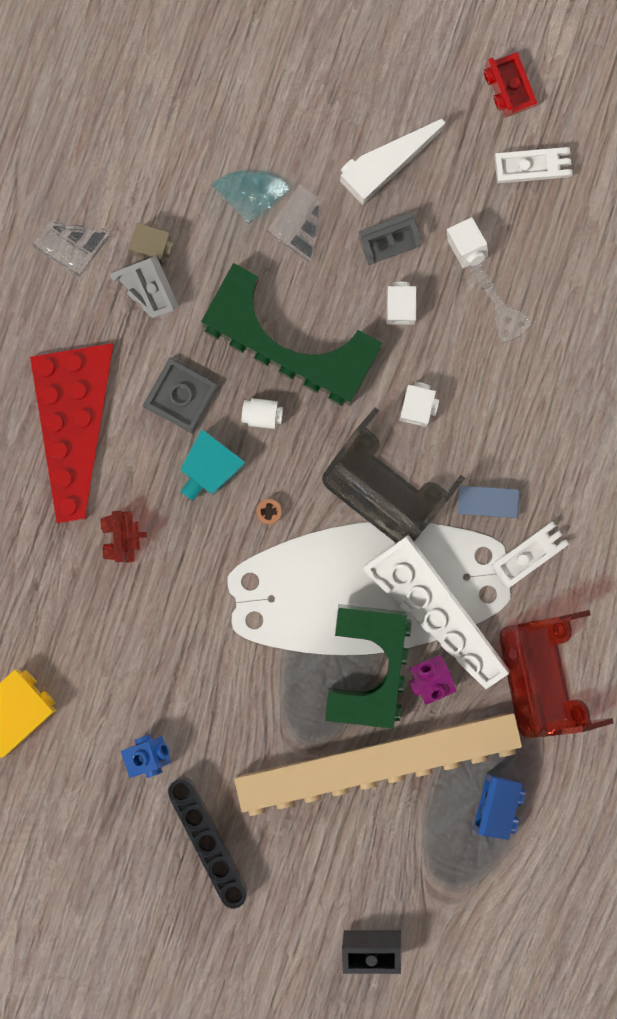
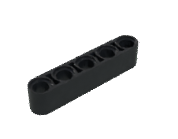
(208, 856)

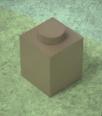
(151, 241)

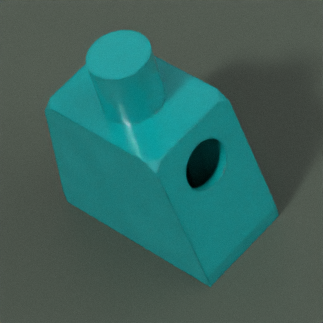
(208, 466)

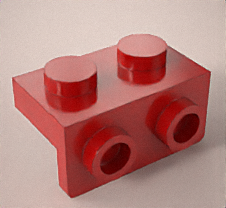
(510, 84)

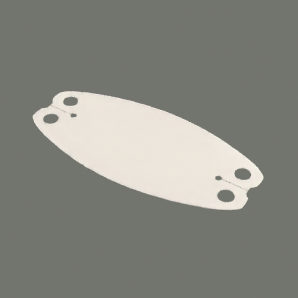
(326, 570)

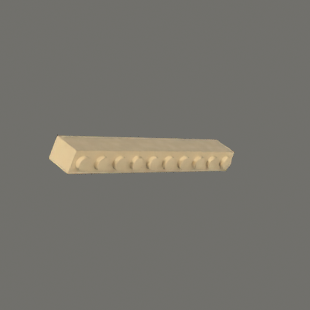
(378, 762)

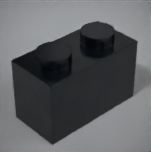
(371, 952)

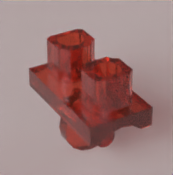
(125, 537)

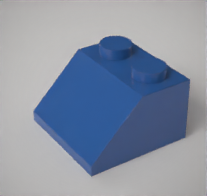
(498, 807)

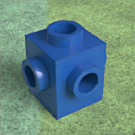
(146, 756)

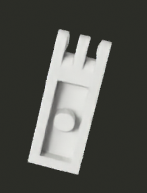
(532, 165)
(528, 555)

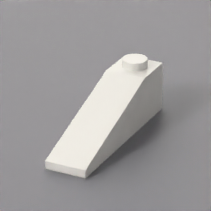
(379, 166)

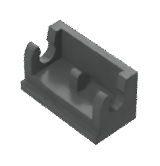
(389, 238)

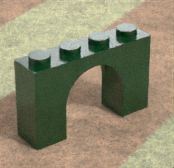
(378, 705)

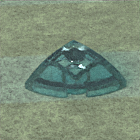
(250, 192)

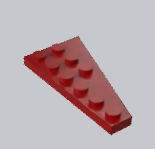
(71, 408)

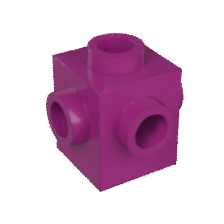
(432, 680)

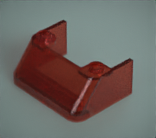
(539, 680)

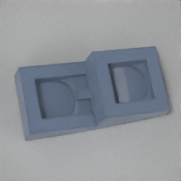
(488, 502)

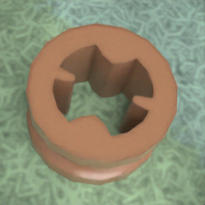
(262, 505)

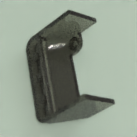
(380, 492)

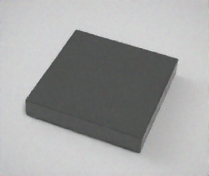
(180, 395)

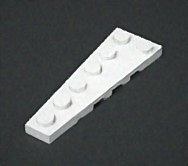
(422, 593)

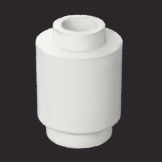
(262, 413)

